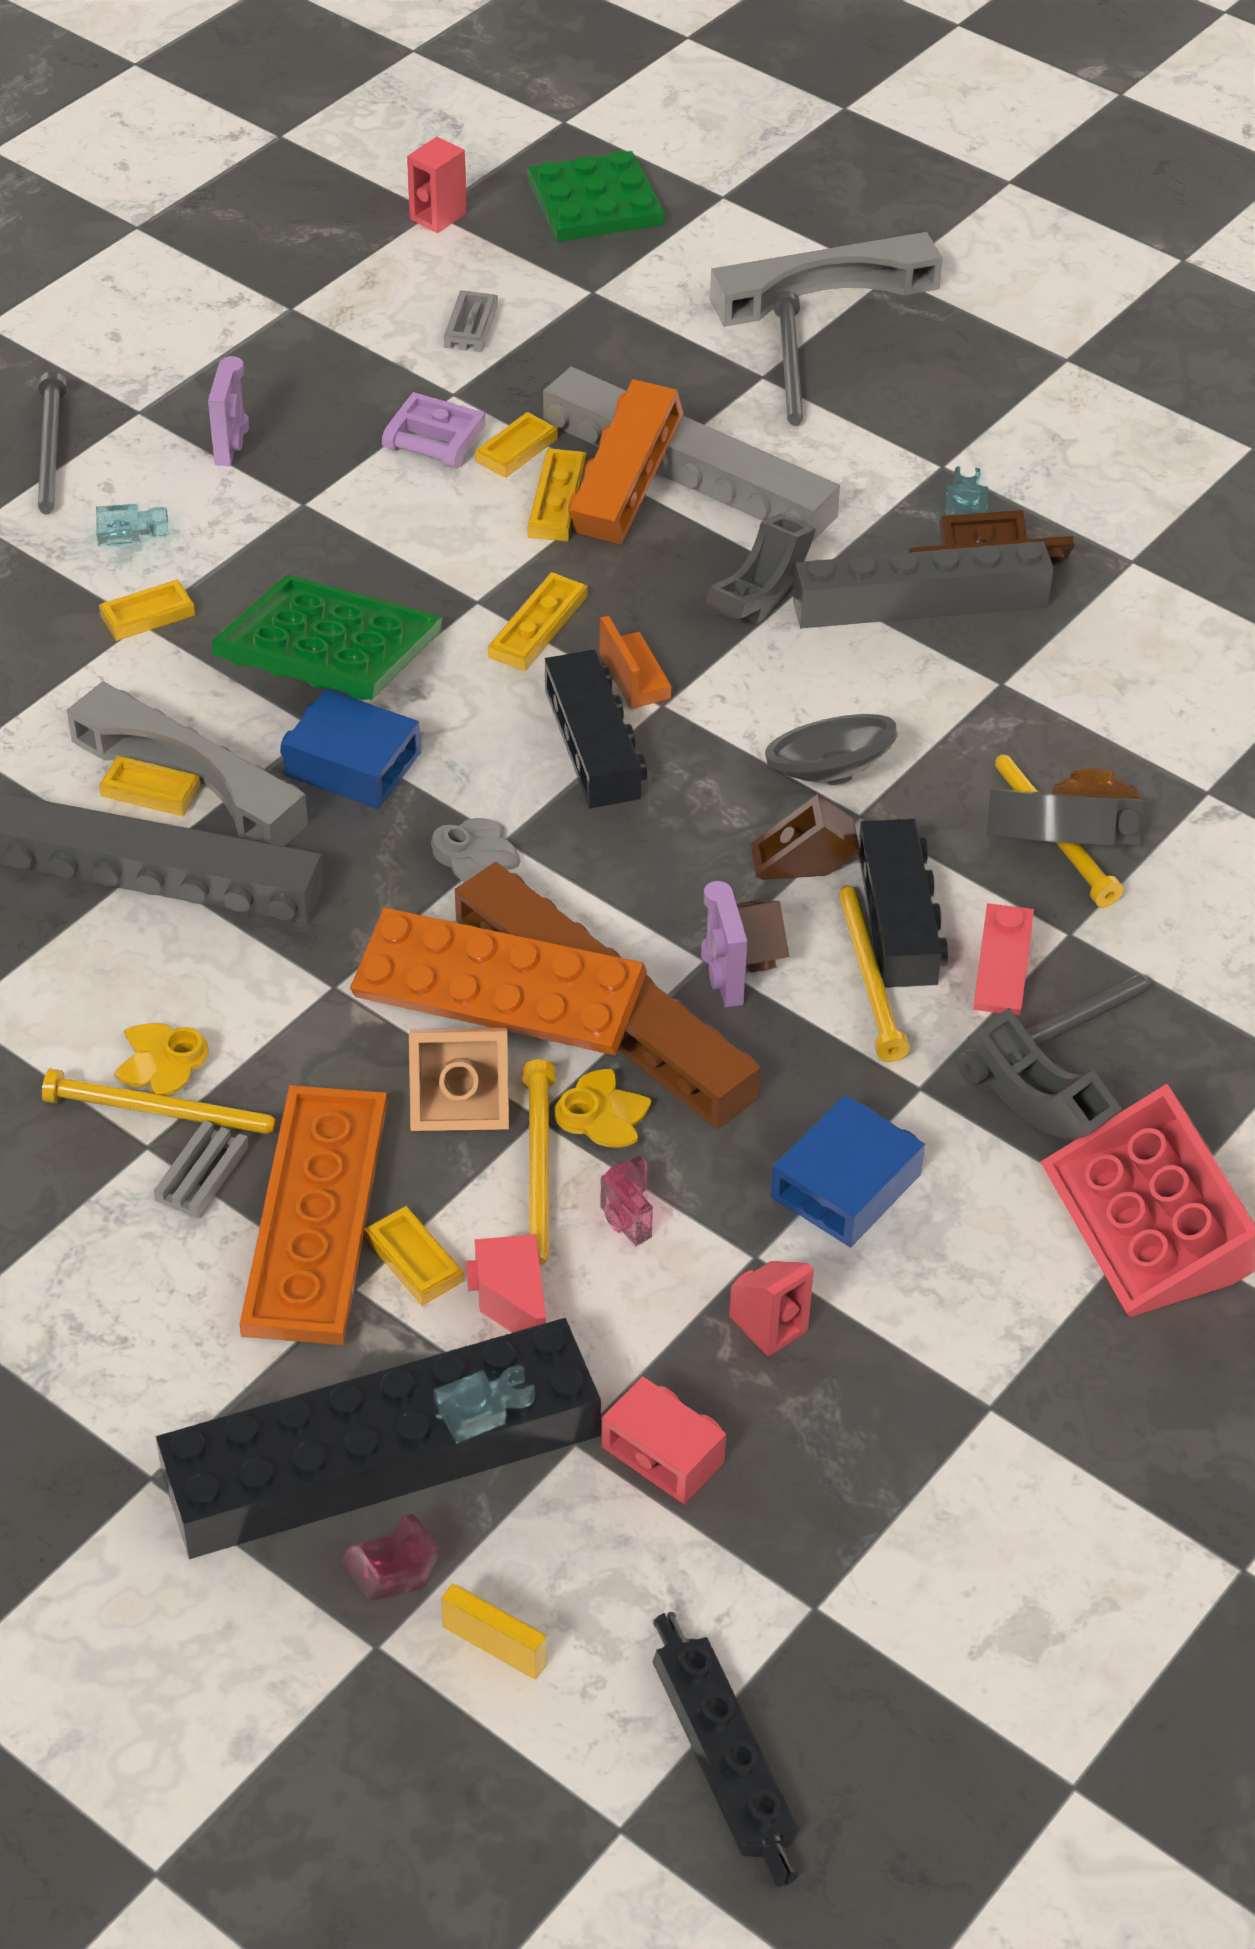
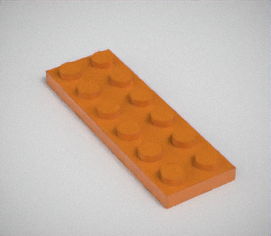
(499, 980)
(314, 1216)

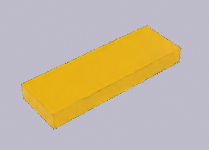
(559, 479)
(537, 621)

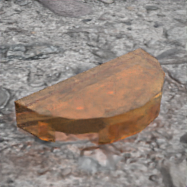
(1095, 784)

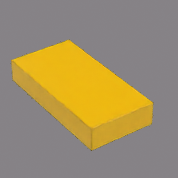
(516, 444)
(147, 610)
(150, 785)
(414, 1255)
(494, 1631)

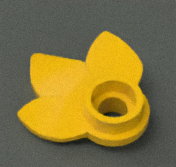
(162, 1057)
(602, 1110)

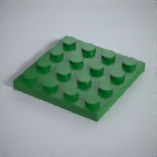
(327, 637)

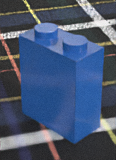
(351, 748)
(847, 1170)

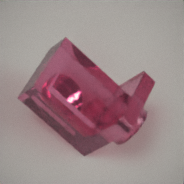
(623, 1200)
(393, 1563)

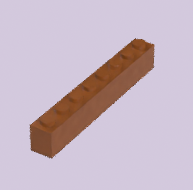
(661, 1032)

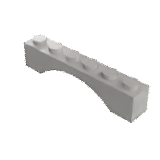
(894, 265)
(115, 724)

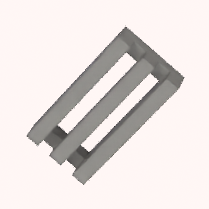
(467, 337)
(172, 1179)

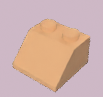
(458, 1079)

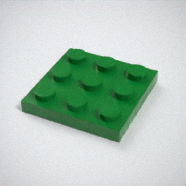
(595, 196)

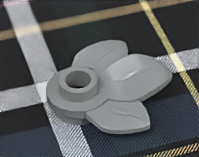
(473, 847)

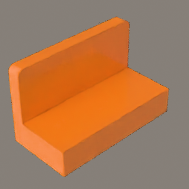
(632, 666)

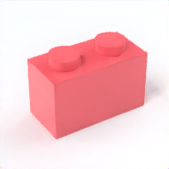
(437, 184)
(664, 1439)

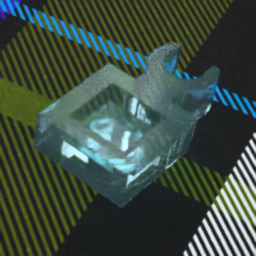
(966, 495)
(124, 524)
(479, 1405)

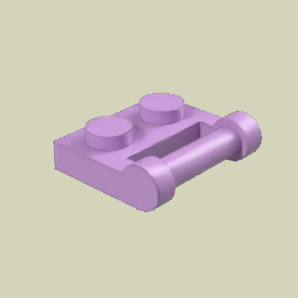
(227, 411)
(436, 420)
(724, 943)

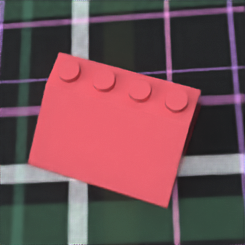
(1155, 1206)

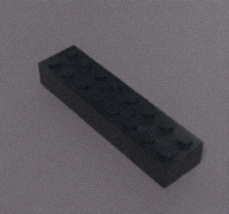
(369, 1440)

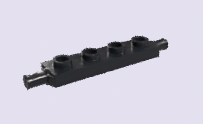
(726, 1748)

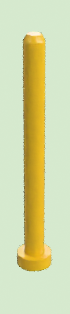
(1105, 889)
(891, 1043)
(538, 1077)
(58, 1087)

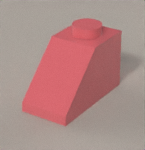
(1003, 959)
(508, 1281)
(773, 1303)

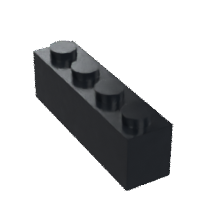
(594, 728)
(900, 903)

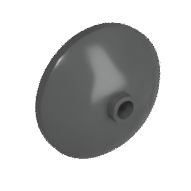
(832, 747)

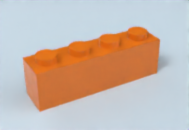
(625, 461)

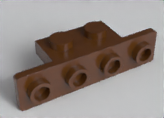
(992, 530)

